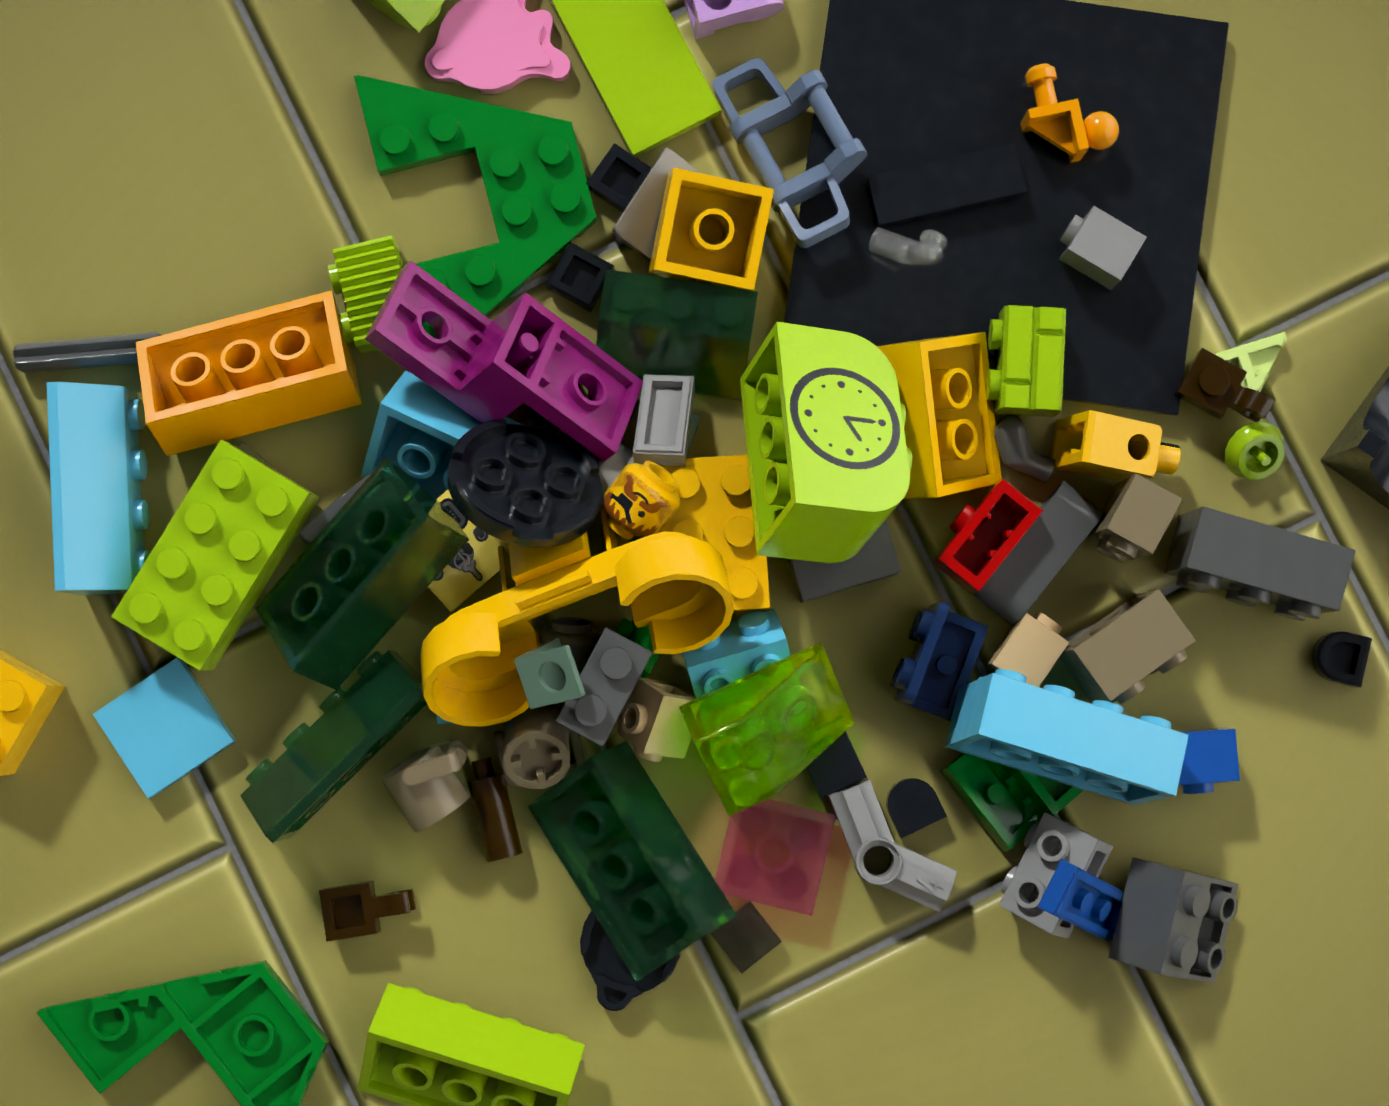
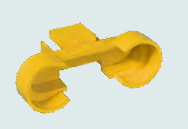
(666, 577)

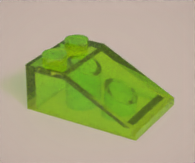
(767, 726)

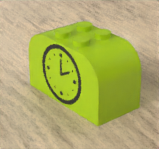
(822, 442)

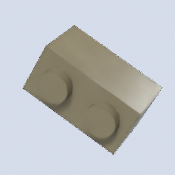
(1134, 519)

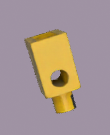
(1111, 447)

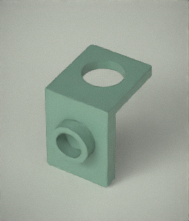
(549, 674)

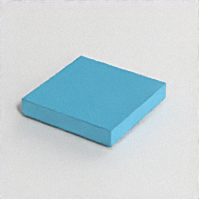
(164, 727)

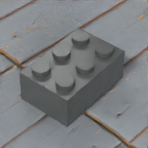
(1258, 564)

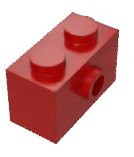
(986, 535)

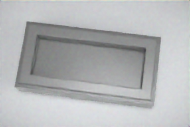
(664, 420)

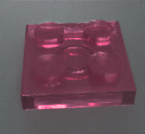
(775, 855)

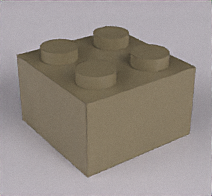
(1127, 647)

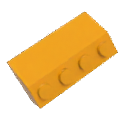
(246, 373)

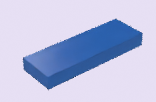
(1082, 900)

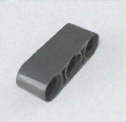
(1040, 553)

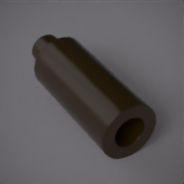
(493, 812)

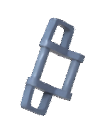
(788, 105)

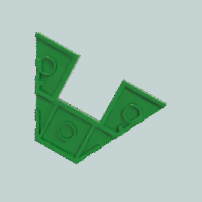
(527, 172)
(234, 1016)

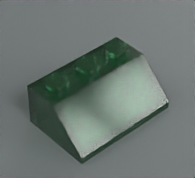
(678, 329)

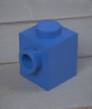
(1209, 759)

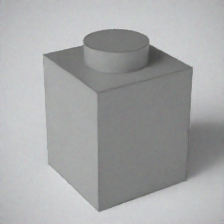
(1100, 246)

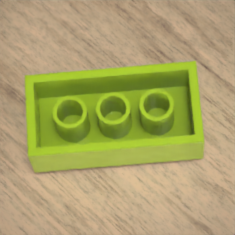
(215, 557)

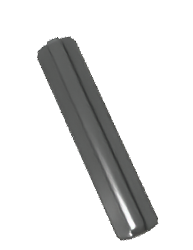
(78, 352)

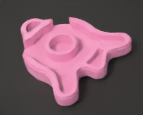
(495, 46)

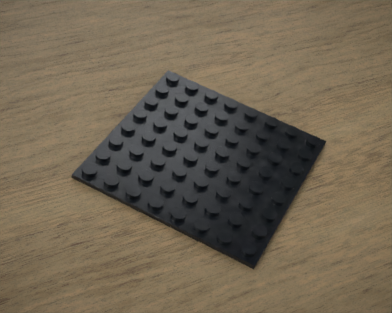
(951, 82)

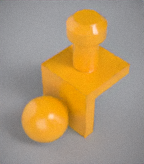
(1063, 121)

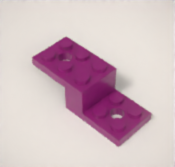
(506, 361)

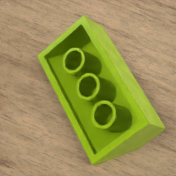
(457, 1056)

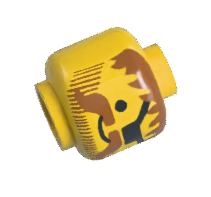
(641, 500)

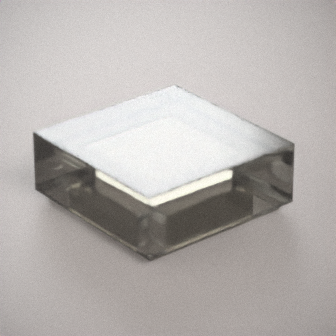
(746, 937)

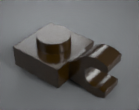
(1216, 385)
(356, 909)

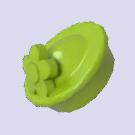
(1255, 451)

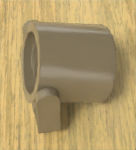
(536, 748)
(428, 784)

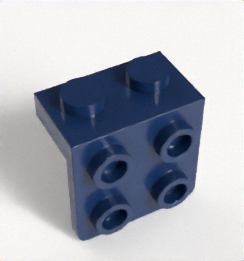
(939, 661)

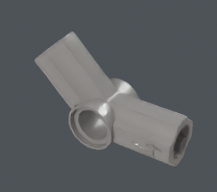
(908, 871)

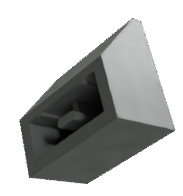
(1173, 921)

